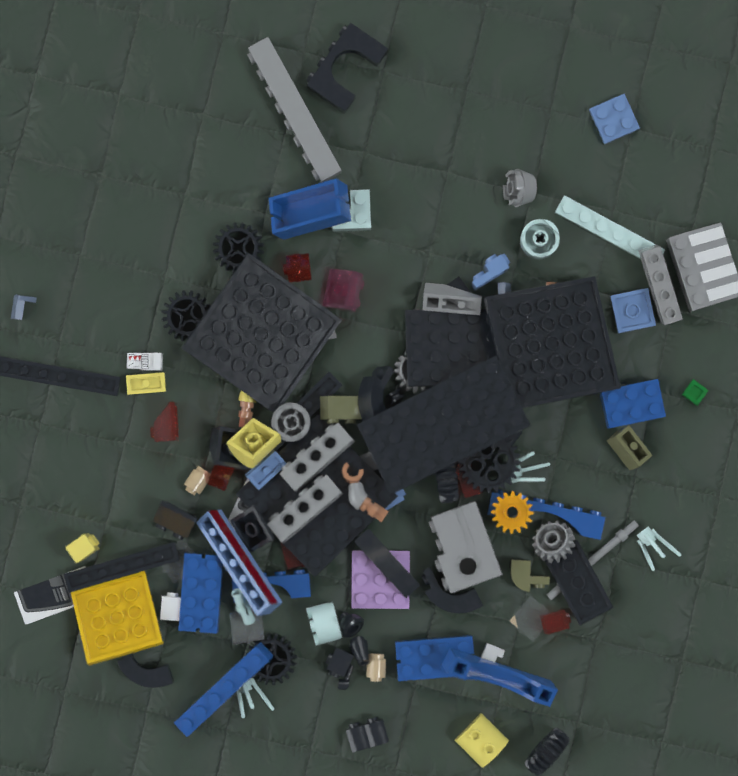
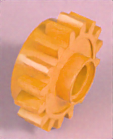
(522, 512)

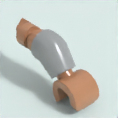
(359, 498)

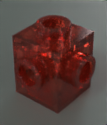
(297, 267)

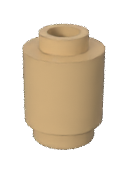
(197, 481)
(376, 668)

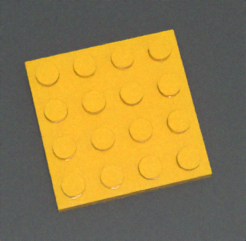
(116, 618)

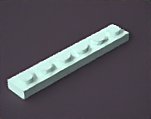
(602, 227)

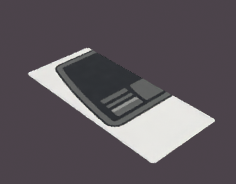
(44, 599)

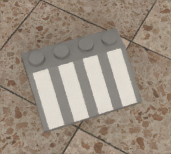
(704, 266)

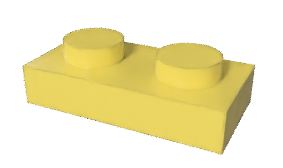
(146, 383)

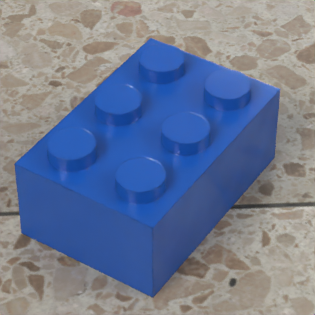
(633, 404)

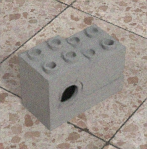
(465, 547)

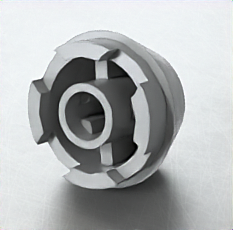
(520, 187)
(291, 421)

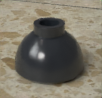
(350, 624)

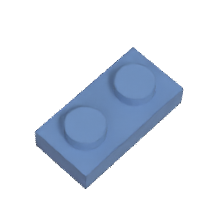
(265, 469)

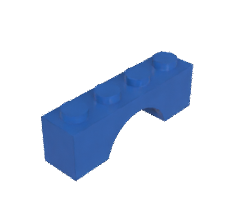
(296, 584)

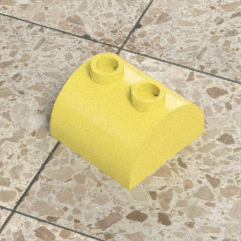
(253, 443)
(482, 740)

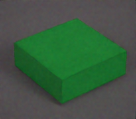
(695, 392)

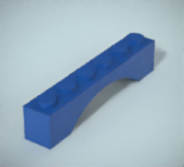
(585, 524)
(476, 668)
(223, 689)

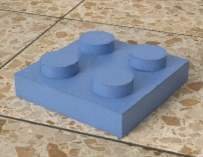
(614, 119)
(632, 310)

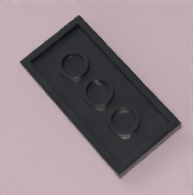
(580, 585)

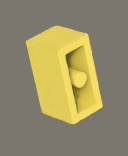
(83, 547)

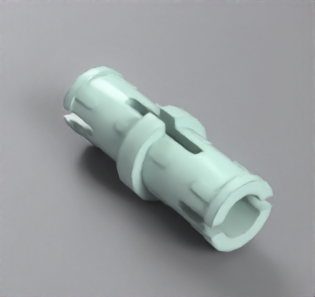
(243, 607)

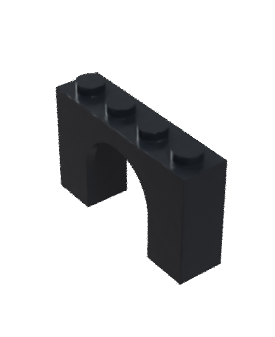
(351, 41)

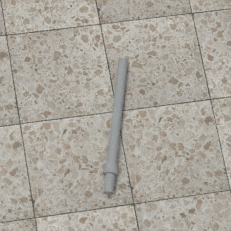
(620, 536)

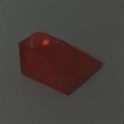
(166, 425)

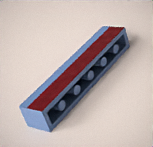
(239, 562)

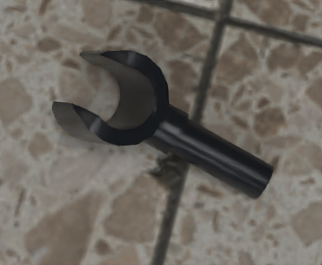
(343, 684)

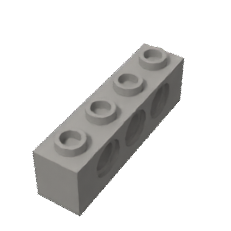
(660, 284)
(289, 470)
(285, 532)

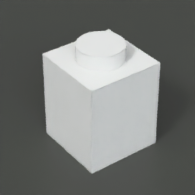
(170, 607)

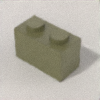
(339, 408)
(629, 447)

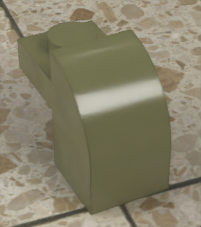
(521, 576)

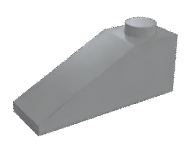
(450, 299)

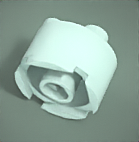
(528, 239)
(324, 623)

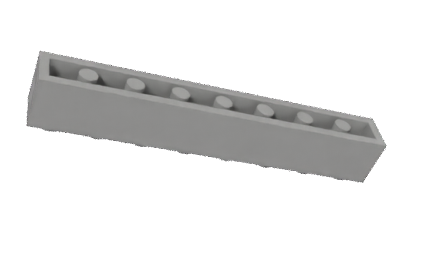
(294, 109)

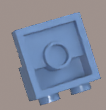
(494, 267)

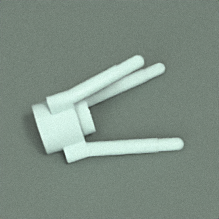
(528, 479)
(647, 537)
(245, 689)

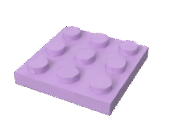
(372, 588)

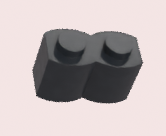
(367, 734)

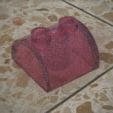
(343, 290)

